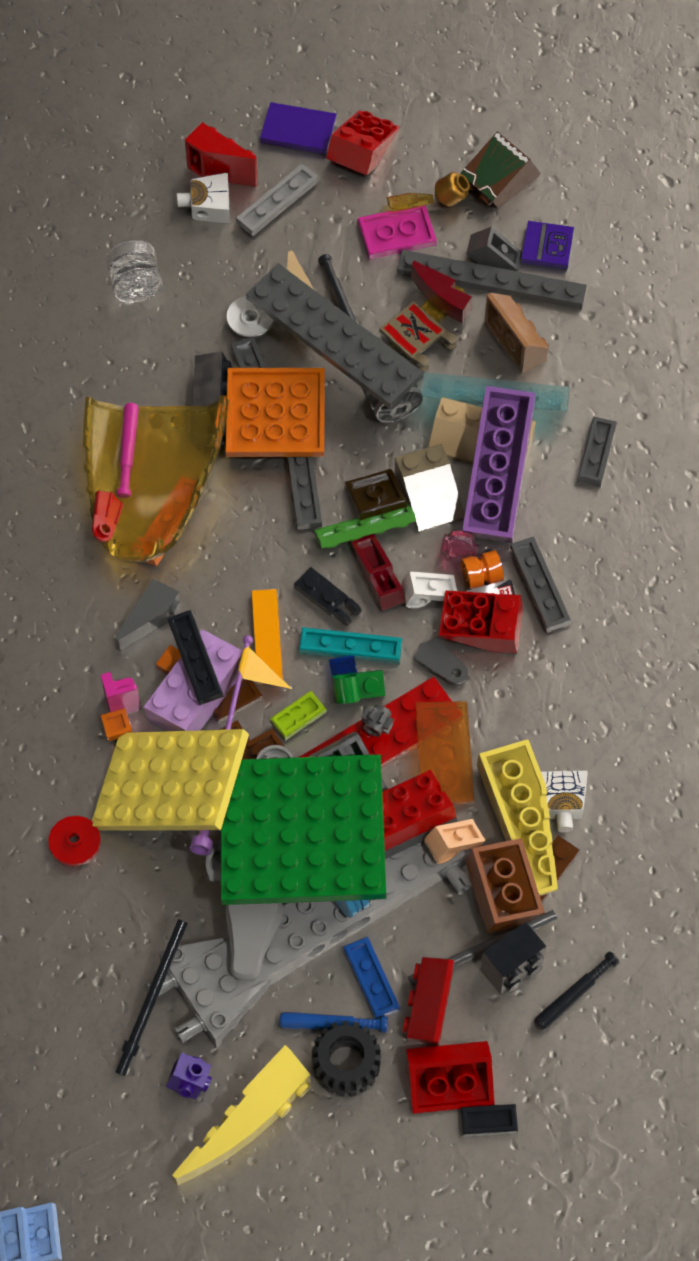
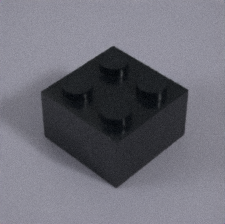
(513, 958)

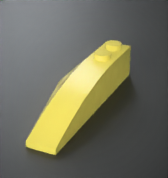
(521, 806)
(263, 1102)

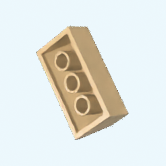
(458, 428)

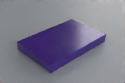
(298, 128)

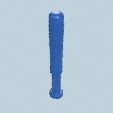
(309, 1021)

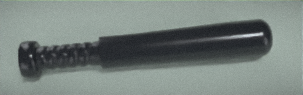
(335, 286)
(574, 993)

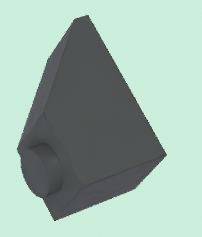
(493, 250)

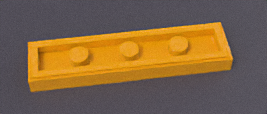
(267, 629)

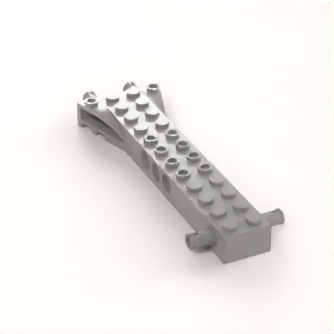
(305, 931)

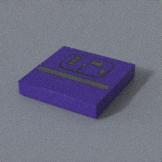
(547, 245)

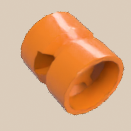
(477, 571)

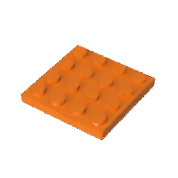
(275, 412)

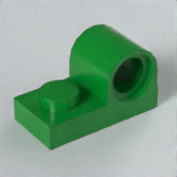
(357, 686)

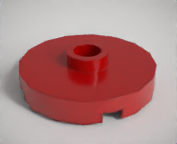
(75, 853)

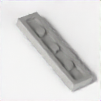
(277, 199)

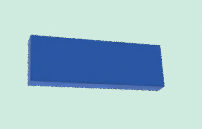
(371, 978)

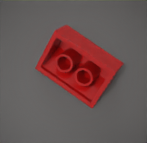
(429, 1000)
(450, 1077)

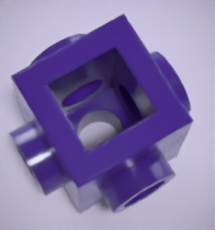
(189, 1076)

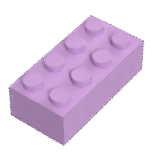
(174, 701)

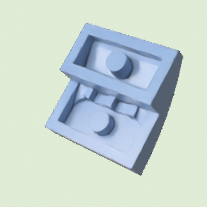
(30, 1234)

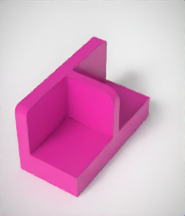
(120, 693)

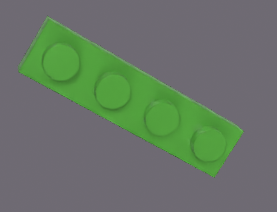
(355, 528)

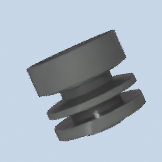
(400, 410)

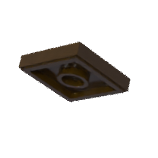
(376, 494)

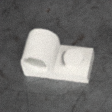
(423, 587)

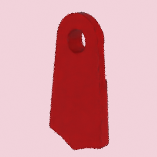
(105, 515)

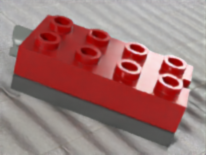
(414, 811)

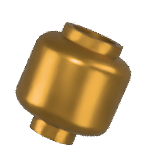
(451, 189)

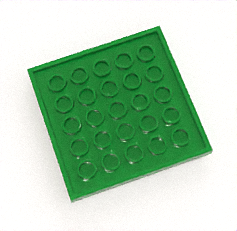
(304, 831)

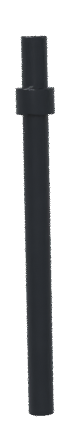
(131, 1046)

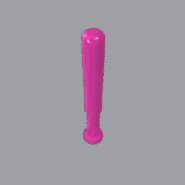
(129, 429)

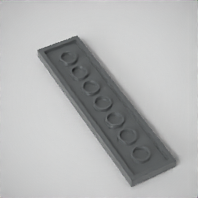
(334, 335)

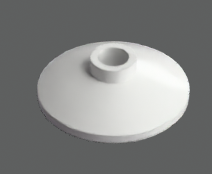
(240, 312)

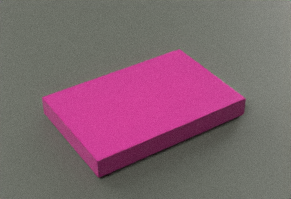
(396, 231)

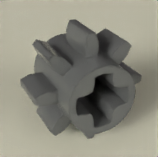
(377, 720)

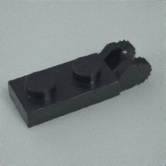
(326, 596)

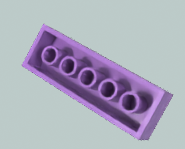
(499, 464)

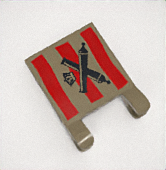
(416, 331)

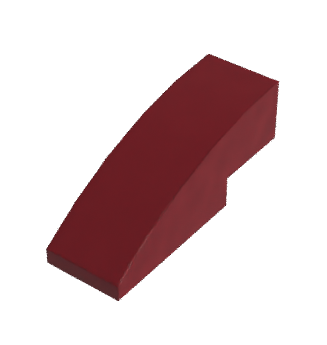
(441, 291)
(378, 572)

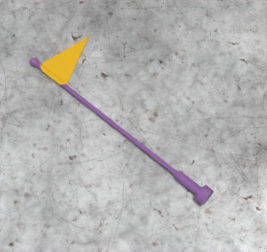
(253, 669)

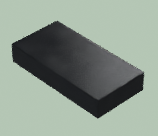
(489, 1120)

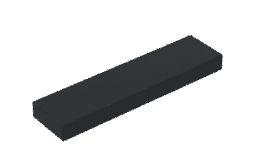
(195, 657)

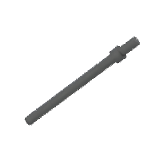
(478, 949)

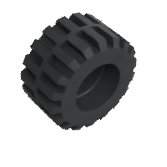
(351, 1037)

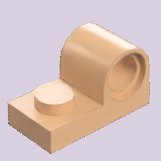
(450, 839)

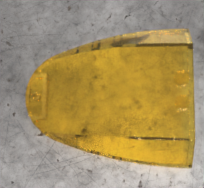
(168, 475)

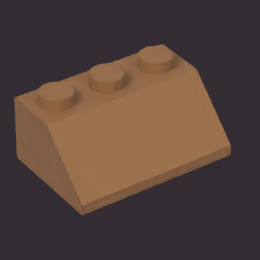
(515, 332)

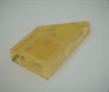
(408, 201)

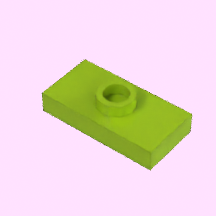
(298, 715)

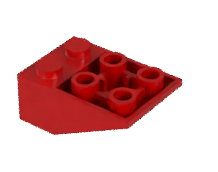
(361, 141)
(214, 154)
(482, 620)

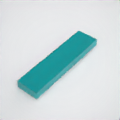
(343, 644)

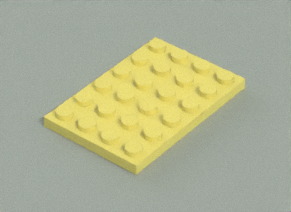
(170, 780)

